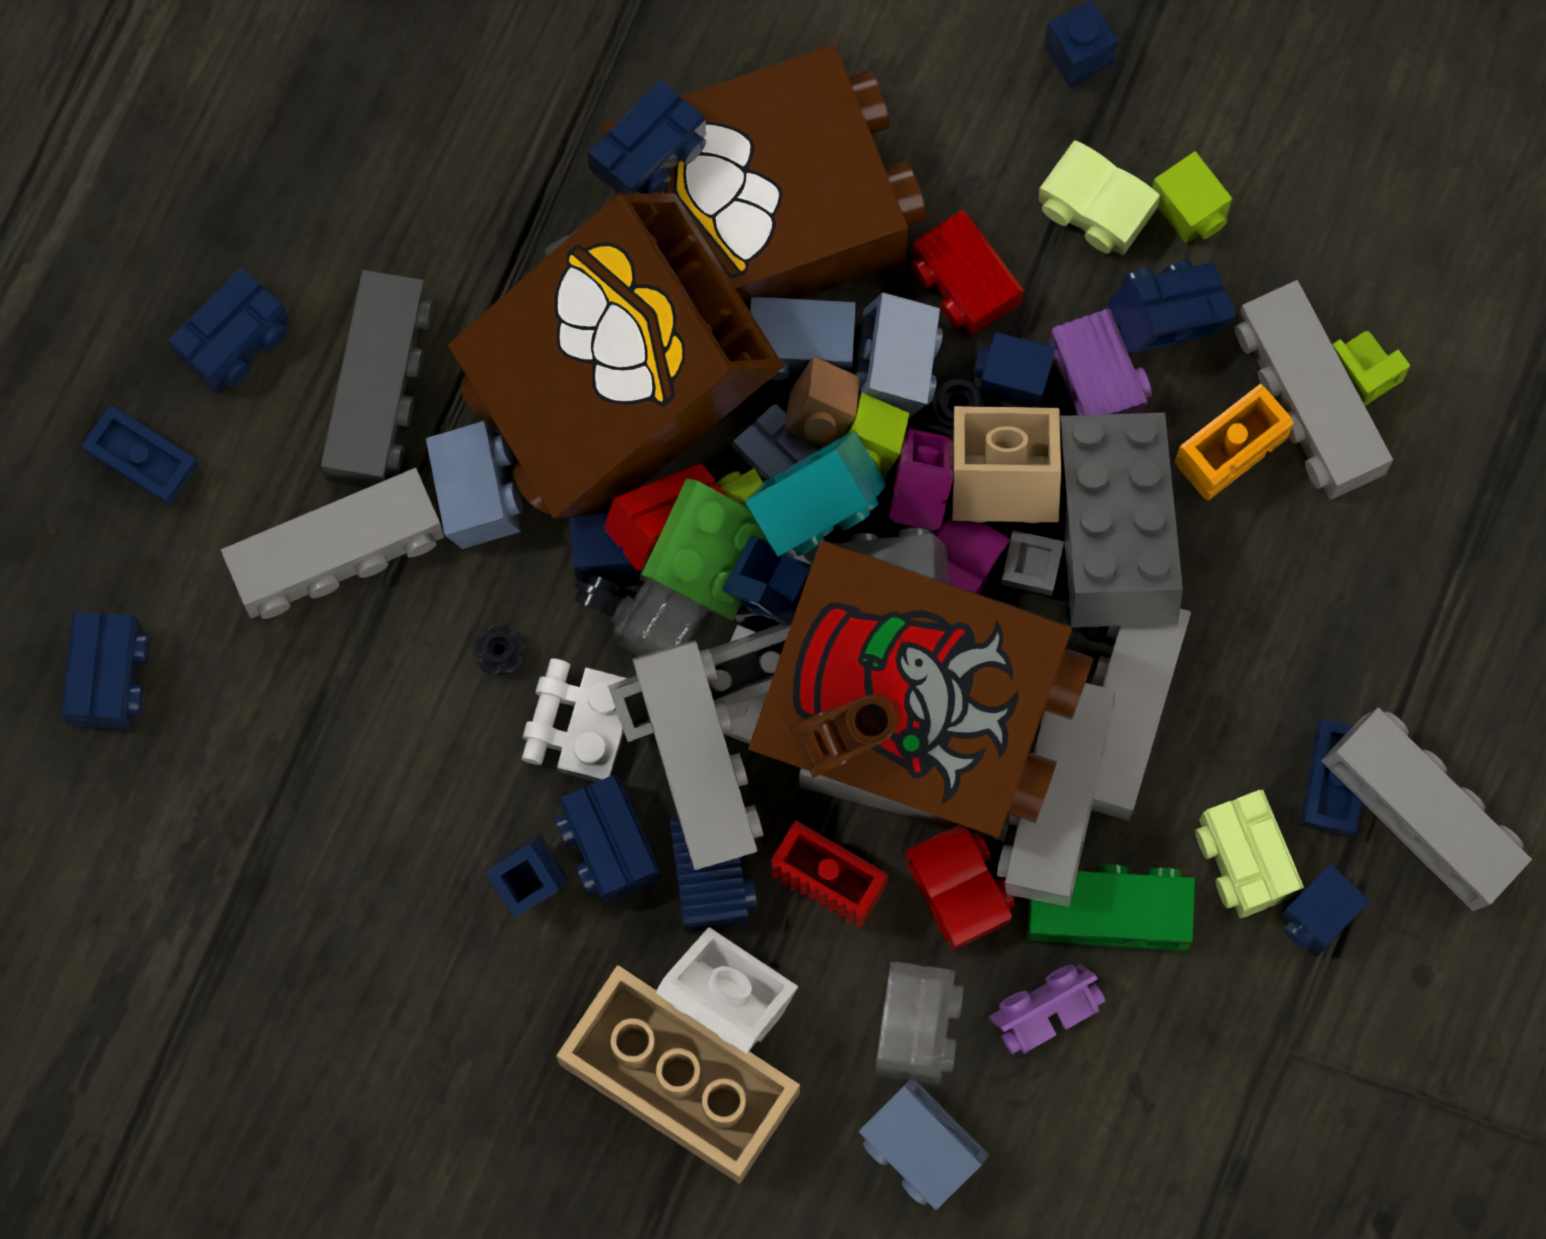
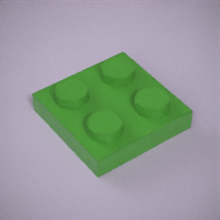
(702, 547)

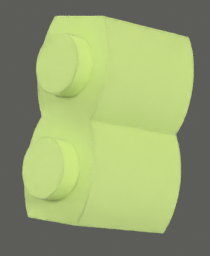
(1098, 199)

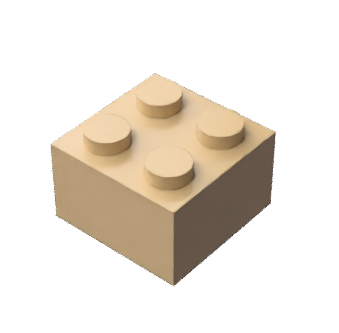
(1006, 464)

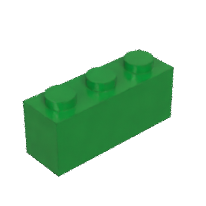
(1120, 911)

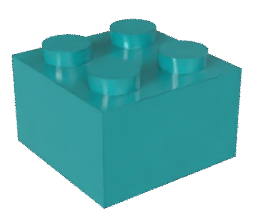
(817, 493)

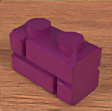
(921, 480)

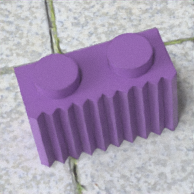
(1098, 366)

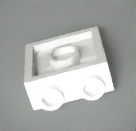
(727, 990)

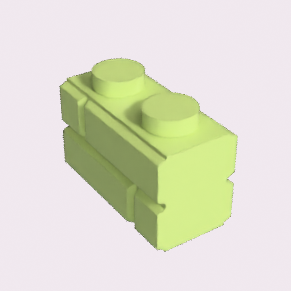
(1249, 854)

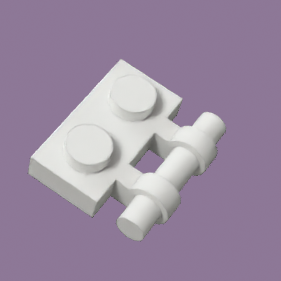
(594, 729)

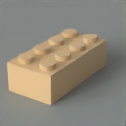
(678, 1075)

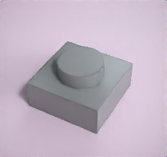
(1032, 563)

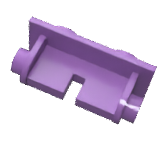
(1028, 1013)

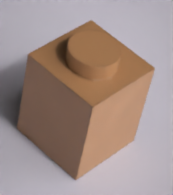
(822, 403)

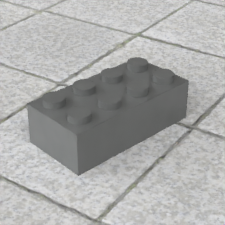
(1119, 520)

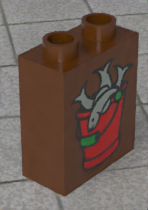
(955, 663)

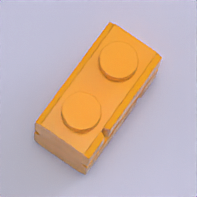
(1234, 442)

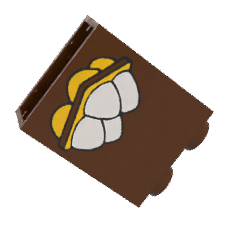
(795, 179)
(612, 356)

